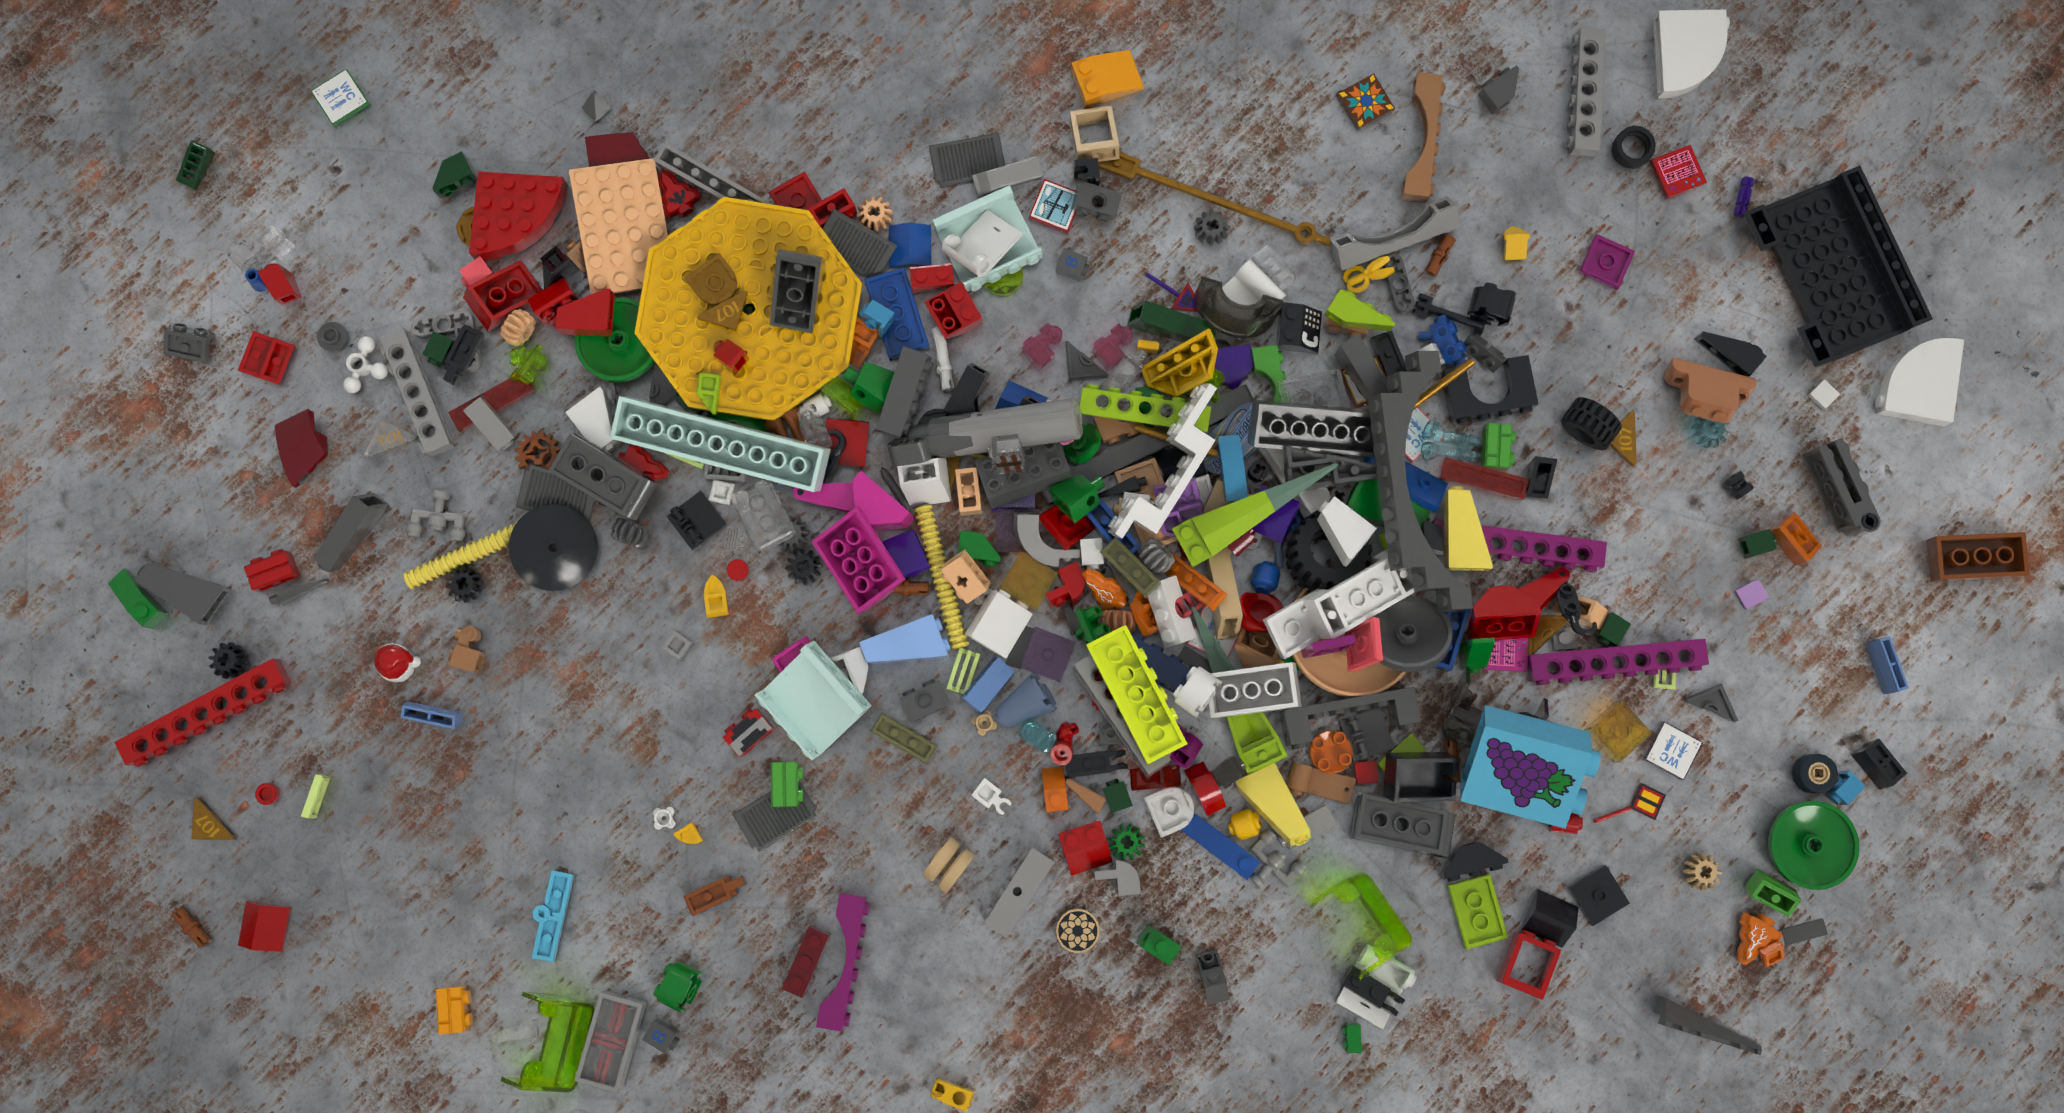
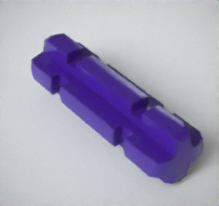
(1743, 196)

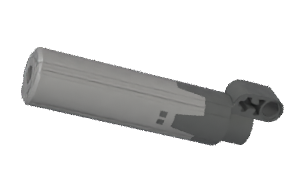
(974, 431)

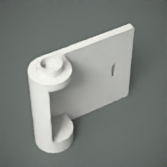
(982, 244)
(1393, 975)

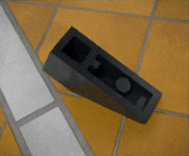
(1736, 354)

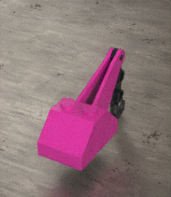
(875, 503)

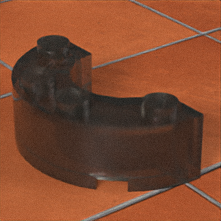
(1234, 318)

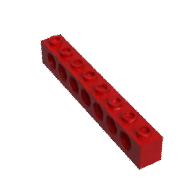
(131, 745)

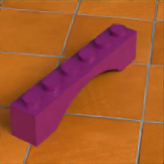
(834, 1009)

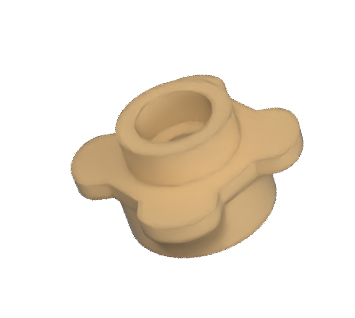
(982, 729)

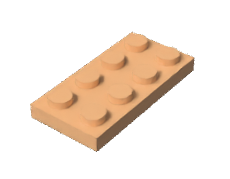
(1153, 476)

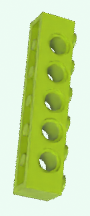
(1089, 407)

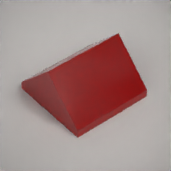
(264, 927)

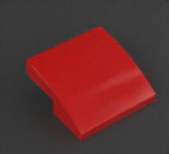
(266, 358)
(857, 439)

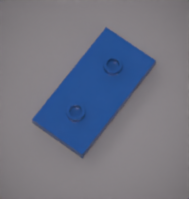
(895, 293)
(1422, 486)

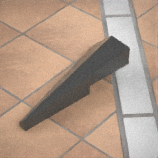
(1349, 471)
(1685, 1020)

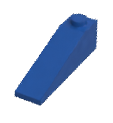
(1221, 847)

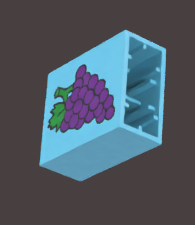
(1528, 767)

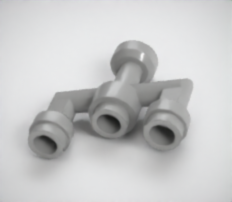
(437, 519)
(1274, 862)

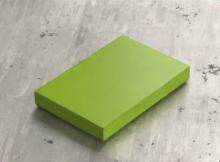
(1477, 911)

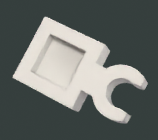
(988, 795)

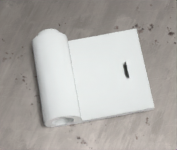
(1250, 285)

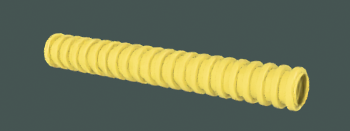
(458, 558)
(944, 589)

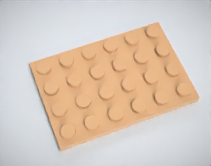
(618, 221)

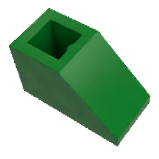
(978, 548)

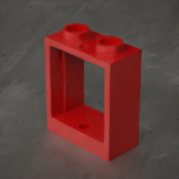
(1511, 956)

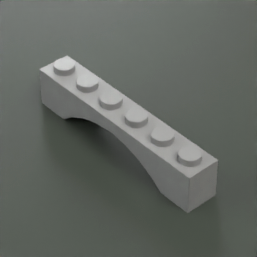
(1434, 220)

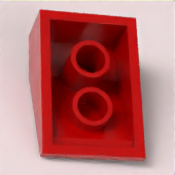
(501, 294)

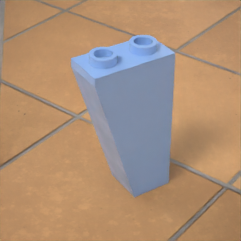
(908, 642)

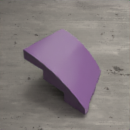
(1186, 507)

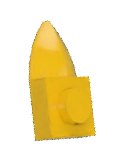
(715, 598)

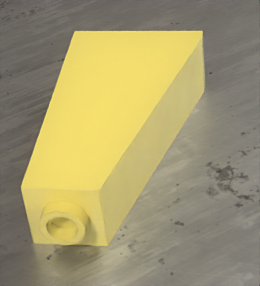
(1463, 536)
(1273, 801)

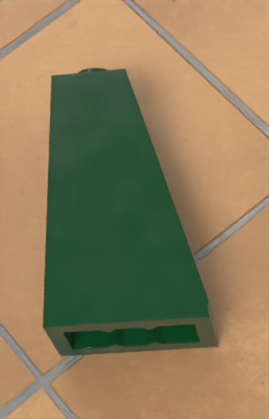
(1165, 322)

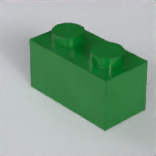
(1352, 1038)

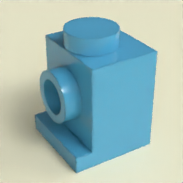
(877, 317)
(1845, 789)

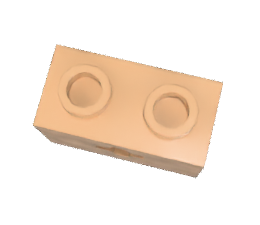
(968, 491)
(963, 566)

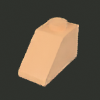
(1590, 612)

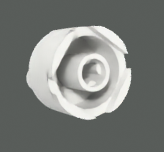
(1197, 691)

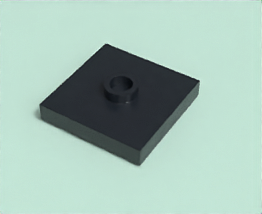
(1598, 895)

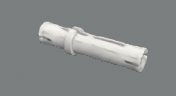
(944, 368)

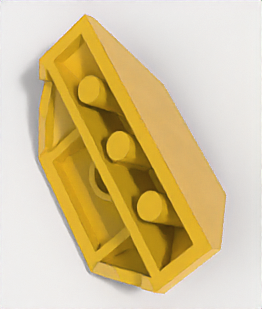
(1183, 366)

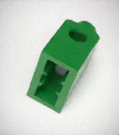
(870, 385)
(1077, 496)
(1159, 945)

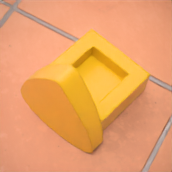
(1515, 243)

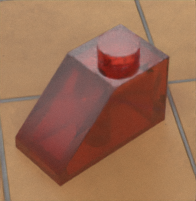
(1166, 777)

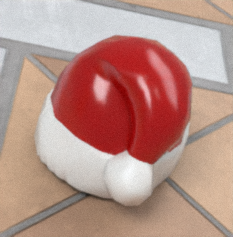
(395, 662)

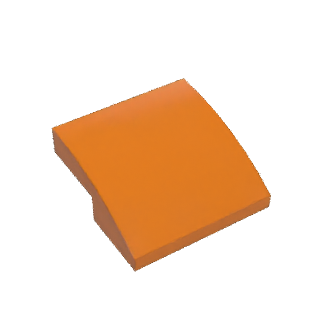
(863, 343)
(1143, 615)

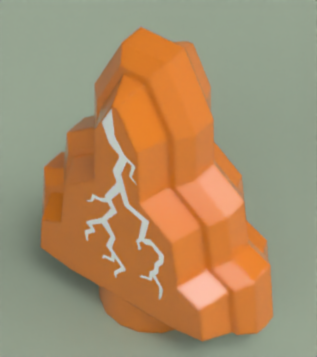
(1105, 590)
(1754, 935)

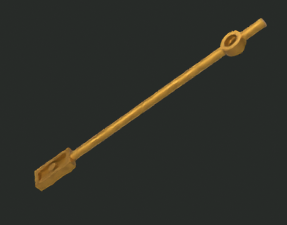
(1129, 167)

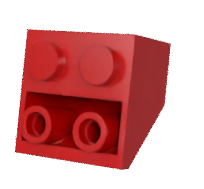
(546, 301)
(954, 311)

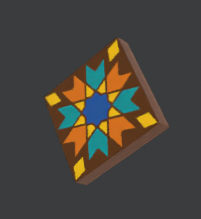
(1365, 101)

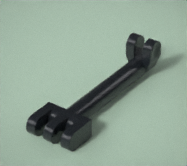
(1427, 307)

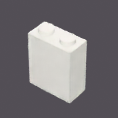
(999, 623)

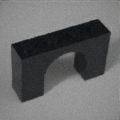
(966, 393)
(1520, 394)

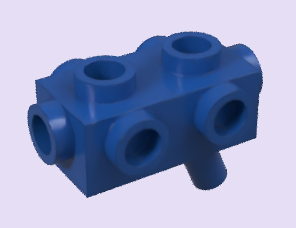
(1444, 335)

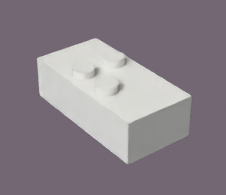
(1256, 690)

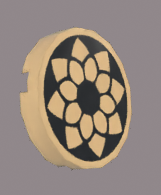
(1077, 930)

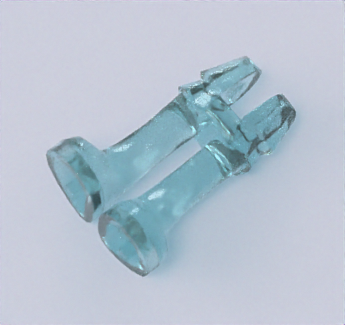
(1463, 441)

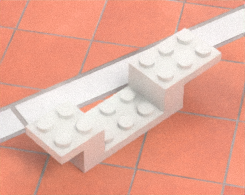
(1195, 445)
(1339, 609)

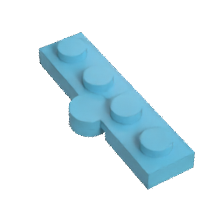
(552, 916)

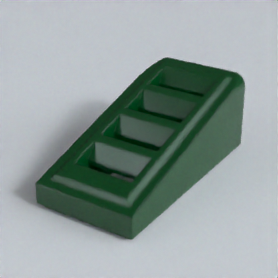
(189, 157)

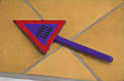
(1185, 300)

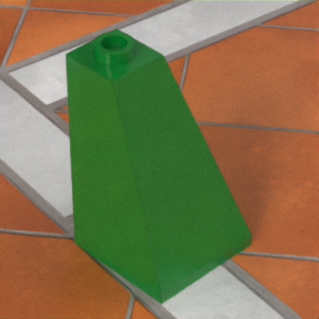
(1366, 502)

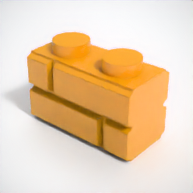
(453, 1009)

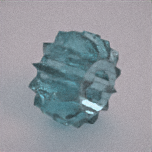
(1709, 438)
(1038, 736)

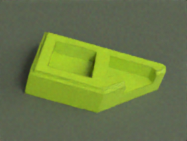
(709, 389)

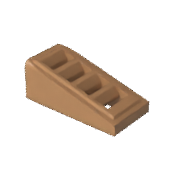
(1090, 797)

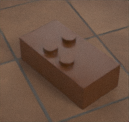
(1978, 557)

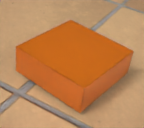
(1772, 953)

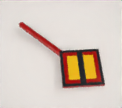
(1646, 801)

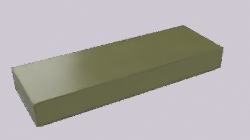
(1130, 567)
(904, 738)

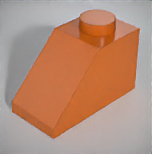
(1054, 789)

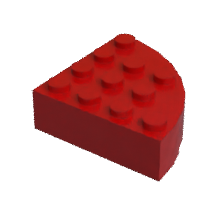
(513, 212)

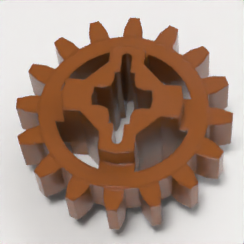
(536, 445)

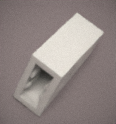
(594, 419)
(1344, 529)

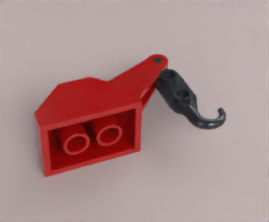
(1515, 612)

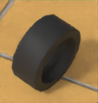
(1641, 133)

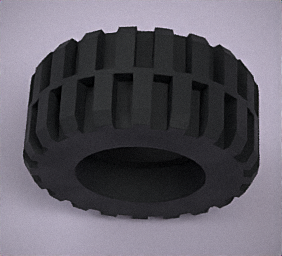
(1307, 569)

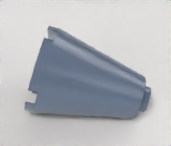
(1026, 702)

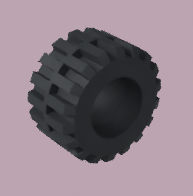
(1591, 423)

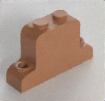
(1708, 390)

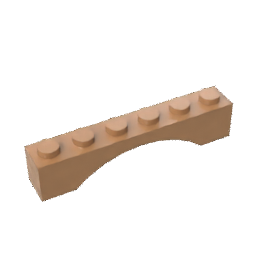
(1426, 97)

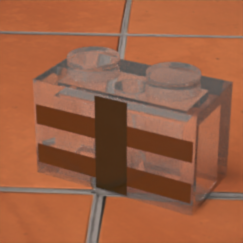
(1007, 454)

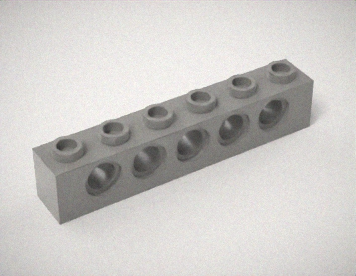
(1594, 41)
(441, 439)
(1097, 689)

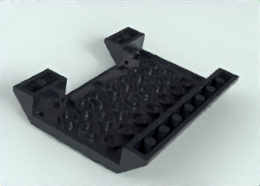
(1840, 266)

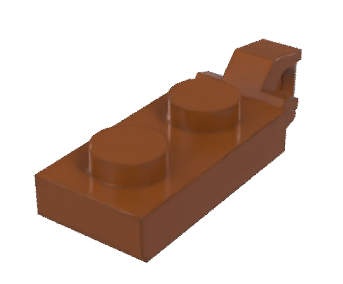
(713, 894)

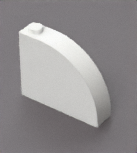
(1687, 48)
(1923, 383)

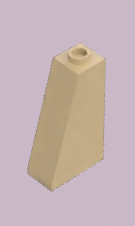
(1228, 614)

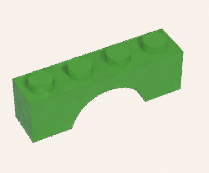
(1267, 364)

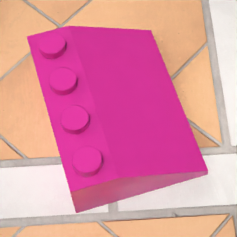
(858, 560)

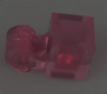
(1037, 348)
(1108, 349)

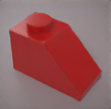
(730, 356)

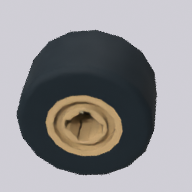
(1806, 773)

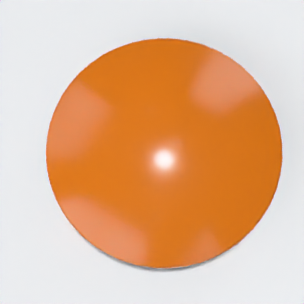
(1331, 751)

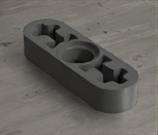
(1408, 296)

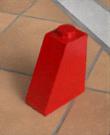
(587, 315)

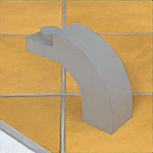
(1027, 533)

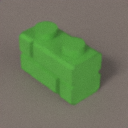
(1497, 445)
(785, 784)
(1773, 893)

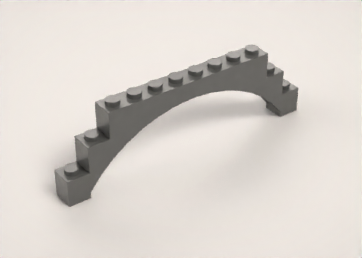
(1404, 538)

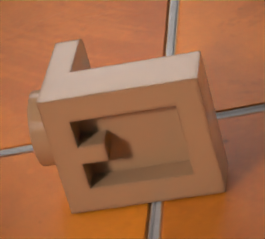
(576, 255)

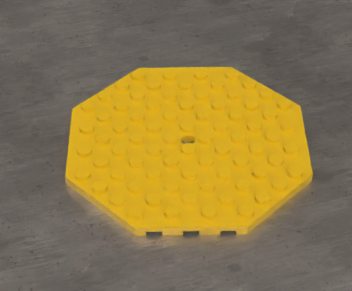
(782, 362)

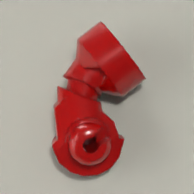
(1062, 751)

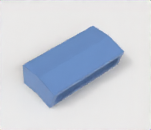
(1887, 665)
(987, 685)
(432, 712)

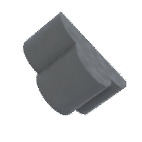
(796, 290)

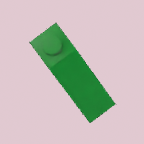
(137, 600)
(1475, 654)

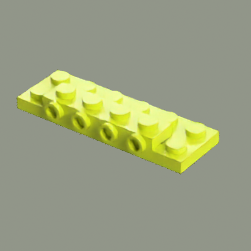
(1137, 694)

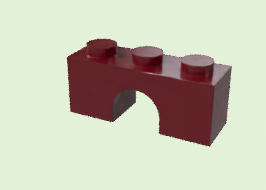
(806, 961)

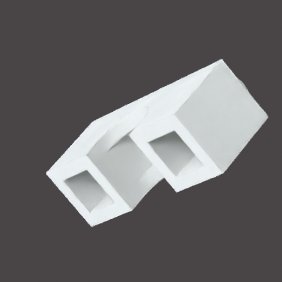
(1171, 626)

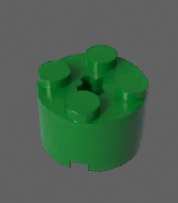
(678, 986)

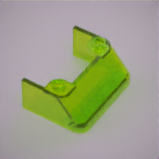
(1395, 936)
(561, 1047)

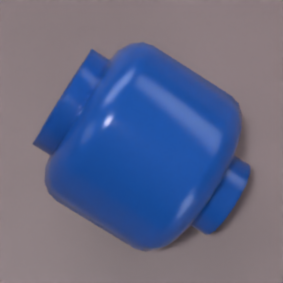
(1265, 577)

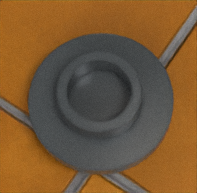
(332, 336)

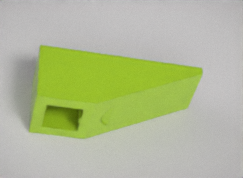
(1353, 313)

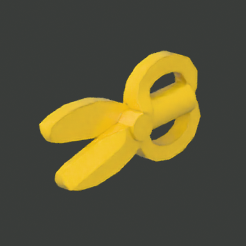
(1372, 272)

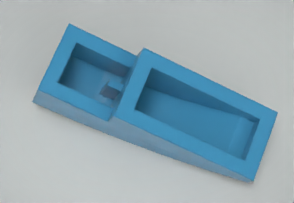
(1232, 468)

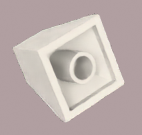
(853, 666)

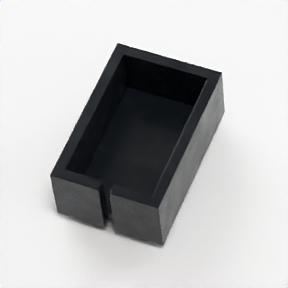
(1420, 776)

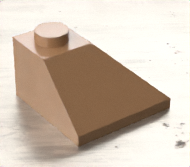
(1256, 649)

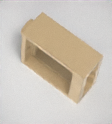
(1106, 150)

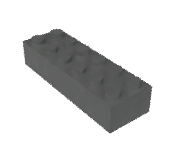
(1311, 428)

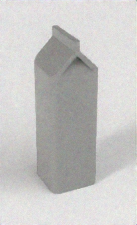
(1007, 175)

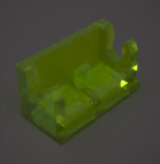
(840, 393)

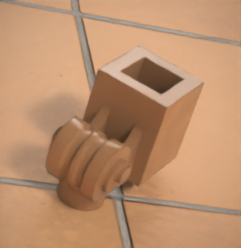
(1112, 429)
(463, 654)

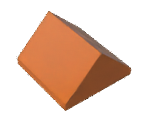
(1796, 539)

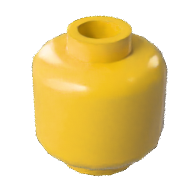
(1245, 824)

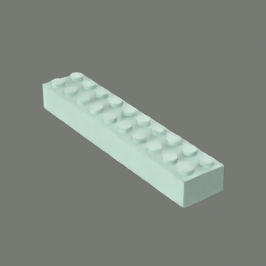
(720, 443)

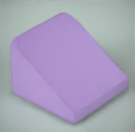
(1752, 594)

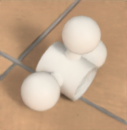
(378, 370)

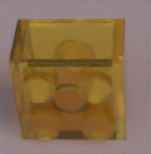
(1028, 581)
(1618, 731)

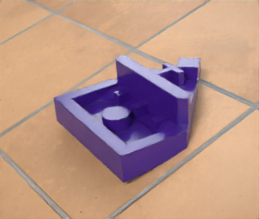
(1234, 363)

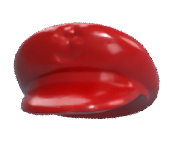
(1256, 608)

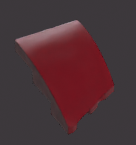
(614, 149)
(300, 445)

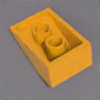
(1106, 77)

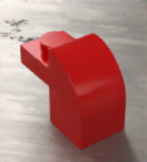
(1072, 586)
(1205, 788)

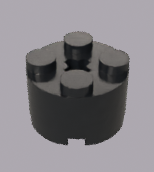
(1491, 304)

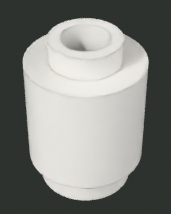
(821, 403)

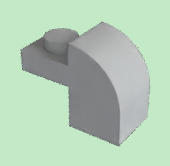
(1125, 874)

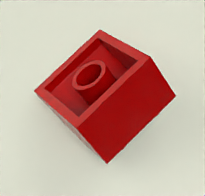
(1085, 847)

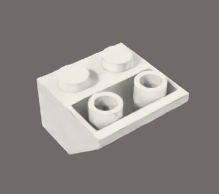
(925, 482)

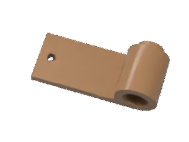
(1318, 783)

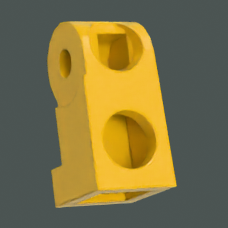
(952, 1094)

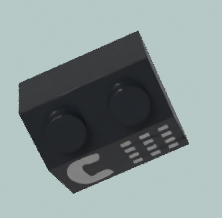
(1298, 328)

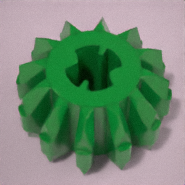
(1120, 847)

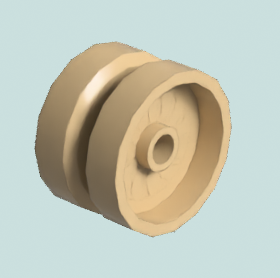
(948, 865)

